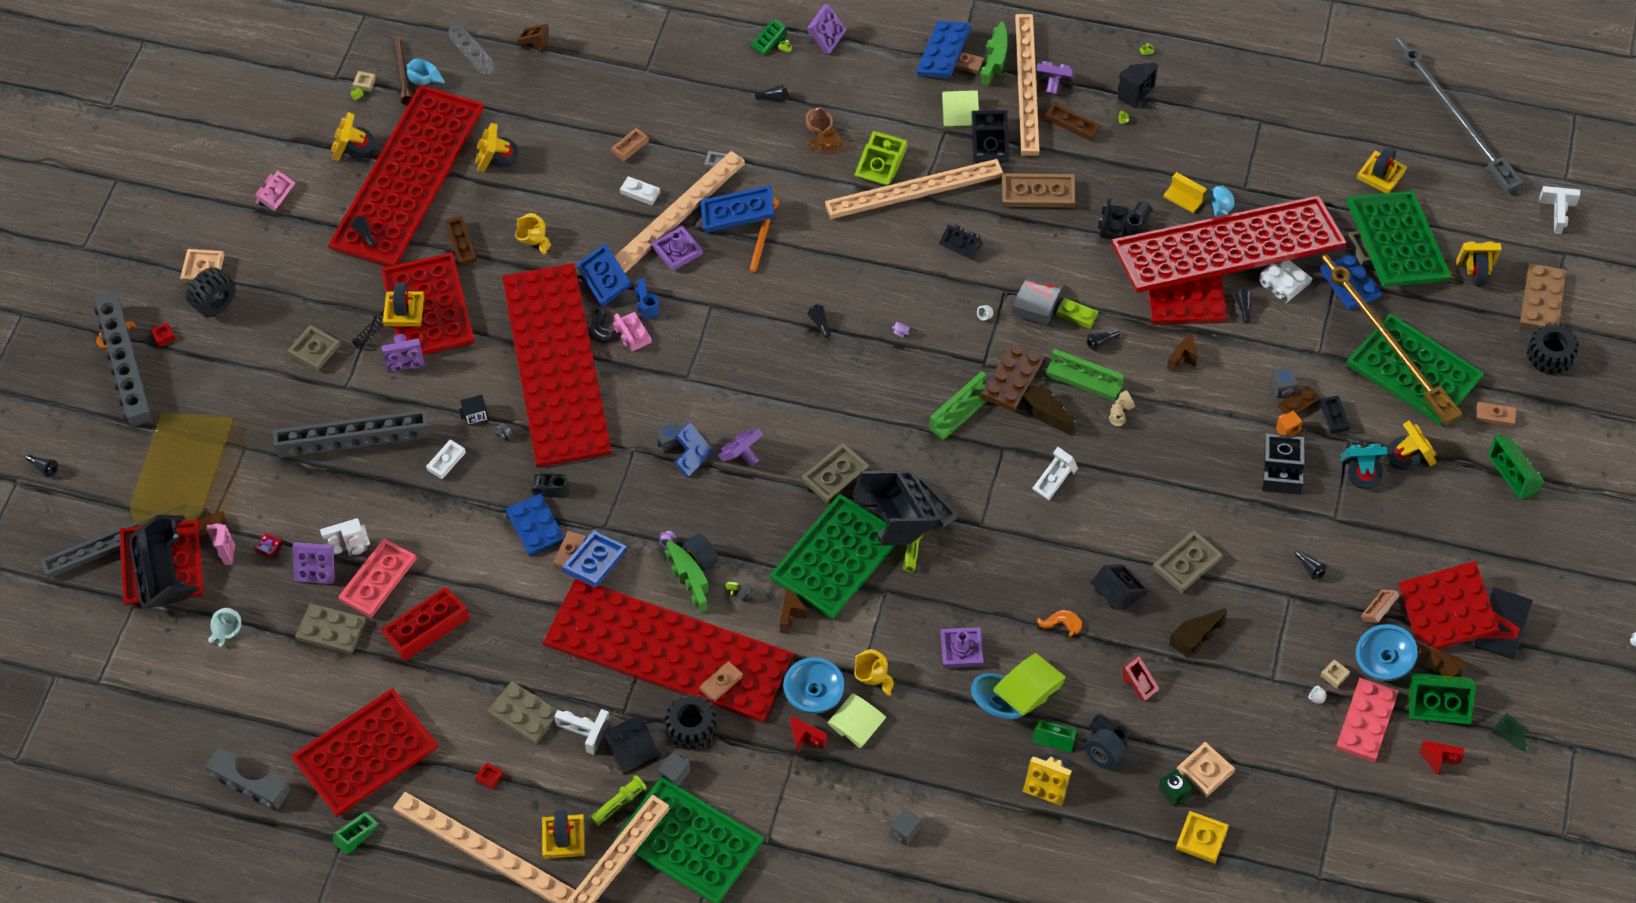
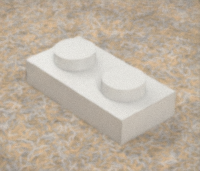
(640, 190)
(446, 459)

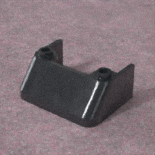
(155, 563)

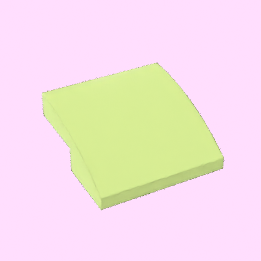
(958, 108)
(856, 720)

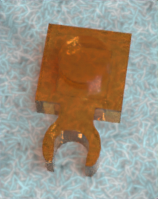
(827, 139)

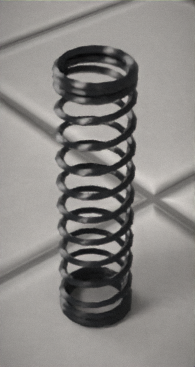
(357, 343)

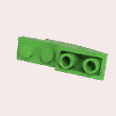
(996, 54)
(689, 572)

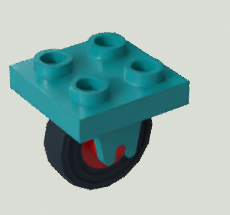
(1365, 468)

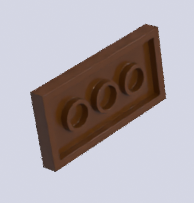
(1013, 377)

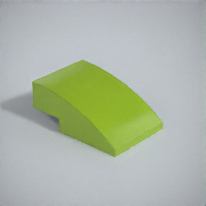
(881, 158)
(1029, 684)

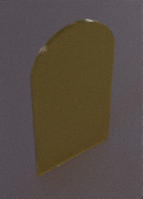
(180, 466)

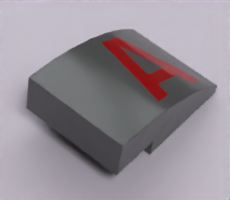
(1037, 299)

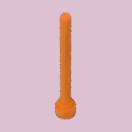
(761, 239)

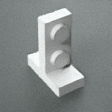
(1561, 199)
(1055, 474)
(585, 727)

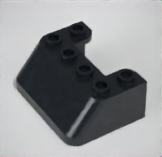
(900, 502)

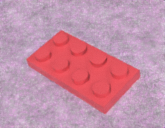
(377, 578)
(1367, 720)

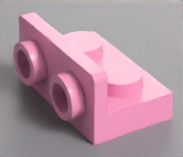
(275, 190)
(632, 331)
(222, 541)

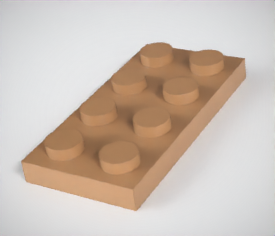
(1038, 190)
(1542, 296)

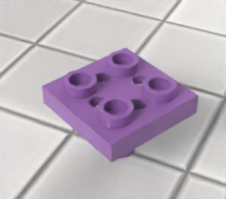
(822, 29)
(1055, 74)
(674, 244)
(403, 354)
(741, 447)
(313, 563)
(961, 640)

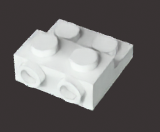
(1284, 280)
(346, 536)

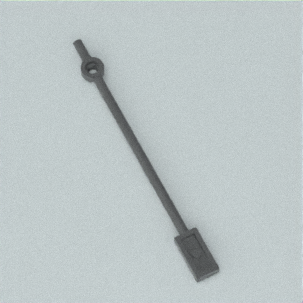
(1498, 167)

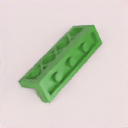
(1085, 377)
(959, 407)

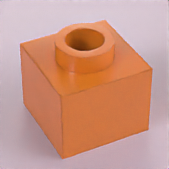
(1289, 424)

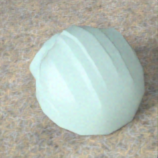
(224, 625)

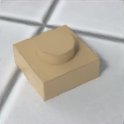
(364, 81)
(1335, 673)

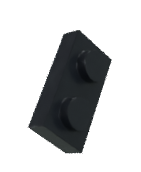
(1334, 414)

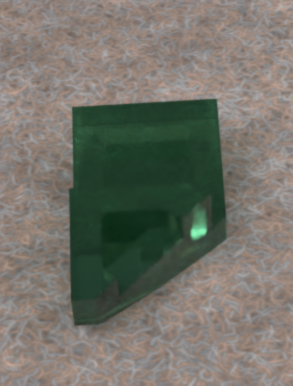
(1511, 731)

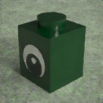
(1175, 787)

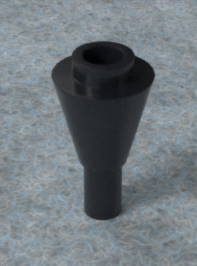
(777, 93)
(361, 226)
(1244, 300)
(818, 315)
(1097, 340)
(46, 466)
(1314, 568)

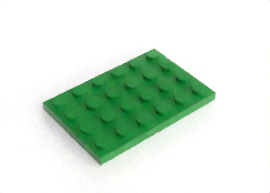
(1398, 239)
(1442, 368)
(833, 557)
(696, 843)

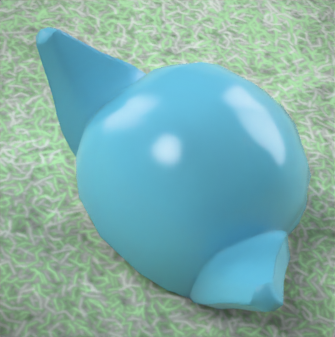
(422, 72)
(1222, 200)

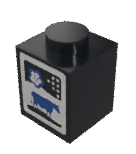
(473, 410)

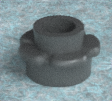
(503, 431)
(746, 592)

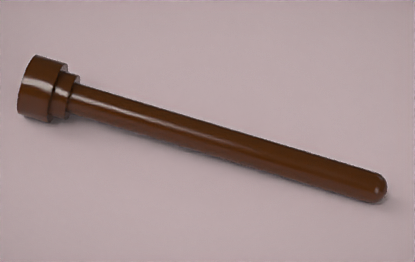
(406, 94)

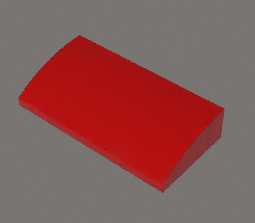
(425, 623)

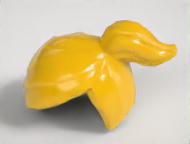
(532, 232)
(872, 669)

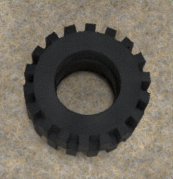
(211, 292)
(1555, 337)
(691, 707)

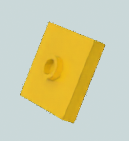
(1202, 837)

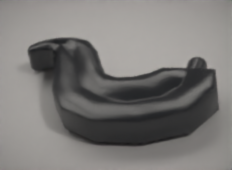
(597, 332)

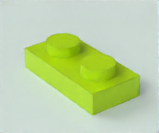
(1077, 313)

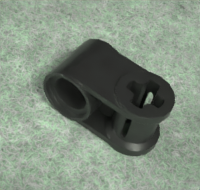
(547, 484)

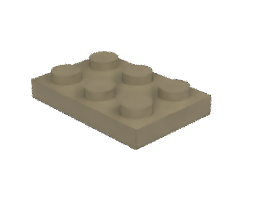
(835, 473)
(1187, 561)
(330, 628)
(523, 713)

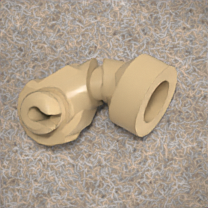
(1117, 416)

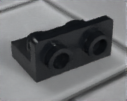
(1113, 221)
(960, 241)

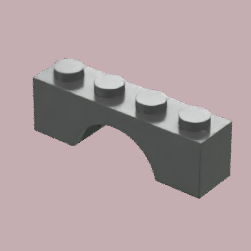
(269, 791)

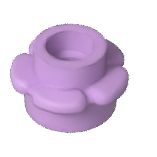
(900, 329)
(668, 536)

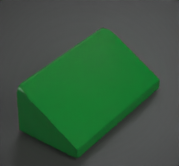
(1054, 736)

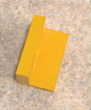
(1186, 193)

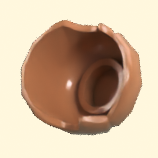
(818, 120)

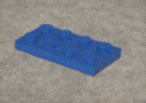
(943, 49)
(737, 209)

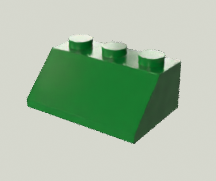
(1514, 467)
(1441, 698)

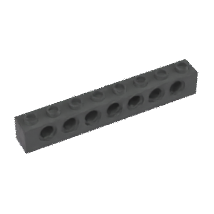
(111, 305)
(351, 433)

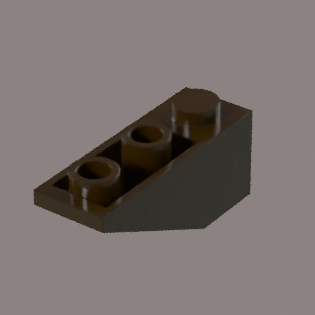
(1045, 408)
(1193, 633)

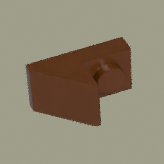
(536, 35)
(1184, 352)
(791, 608)

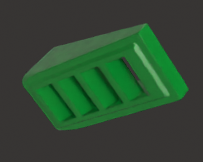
(774, 27)
(345, 841)

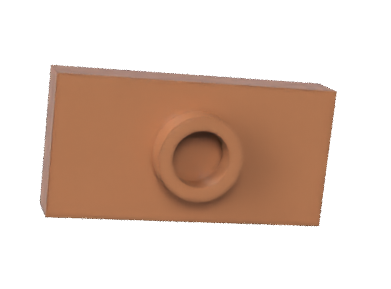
(969, 63)
(629, 144)
(1495, 414)
(569, 545)
(1380, 606)
(721, 681)

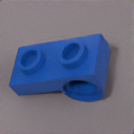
(646, 300)

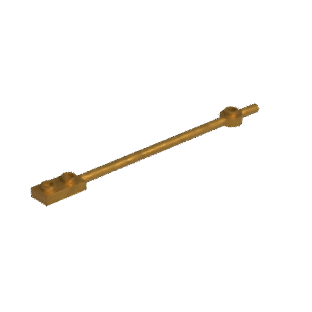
(1435, 397)

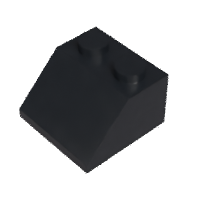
(1137, 83)
(1118, 586)
(631, 744)

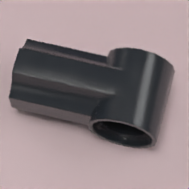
(1137, 218)
(1102, 722)

